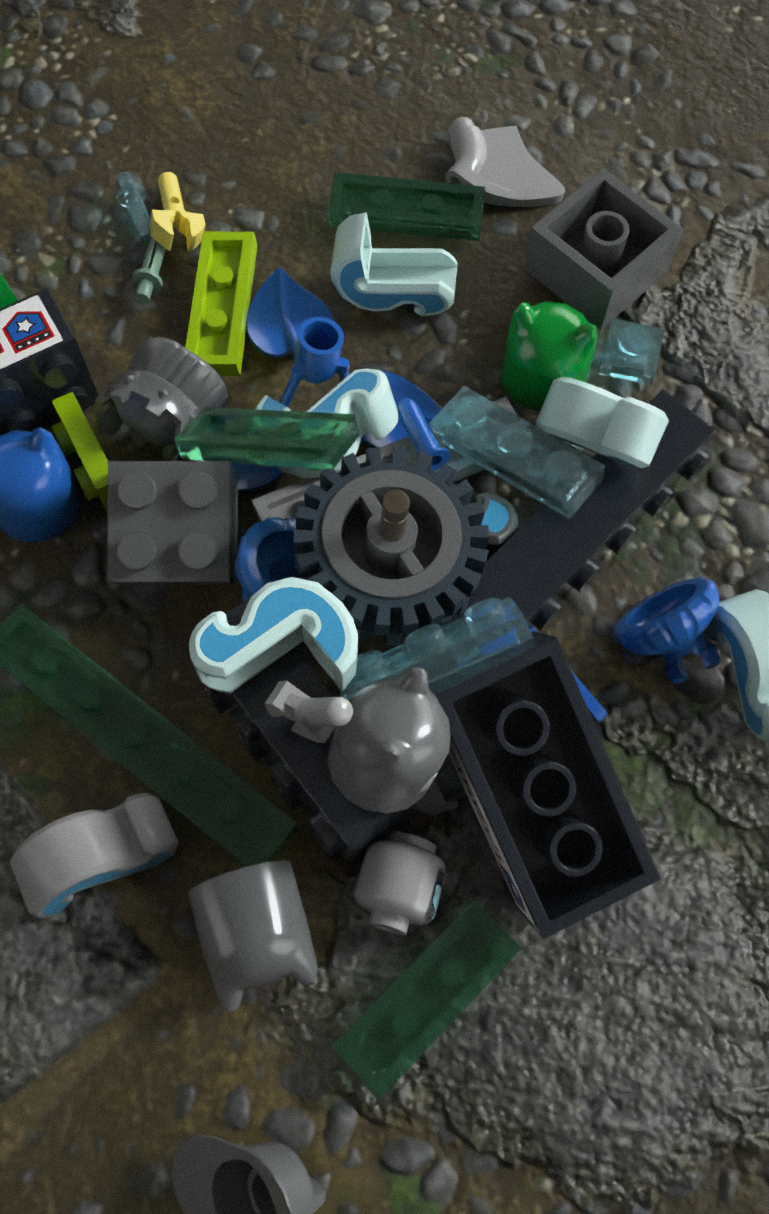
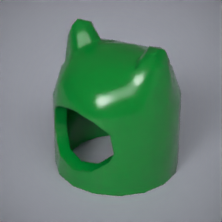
(545, 345)

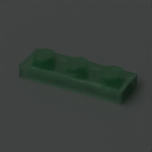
(408, 205)
(269, 437)
(426, 999)

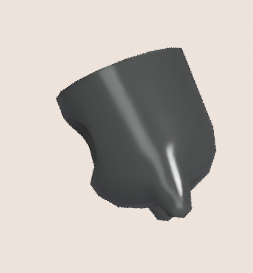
(390, 744)
(253, 930)

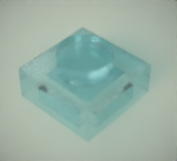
(632, 351)

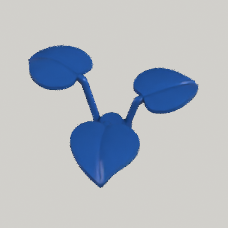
(295, 321)

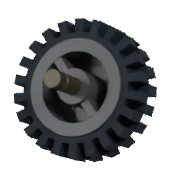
(392, 542)

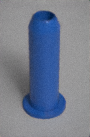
(420, 432)

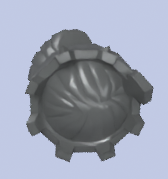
(159, 395)

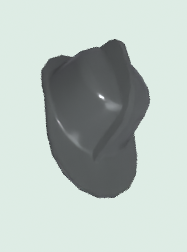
(250, 1179)

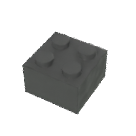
(602, 248)
(172, 523)

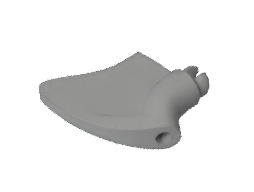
(501, 165)

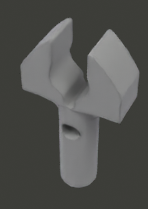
(313, 716)

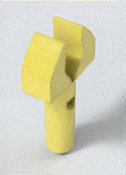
(174, 215)

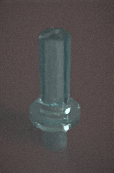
(132, 196)

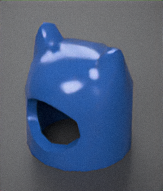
(36, 486)

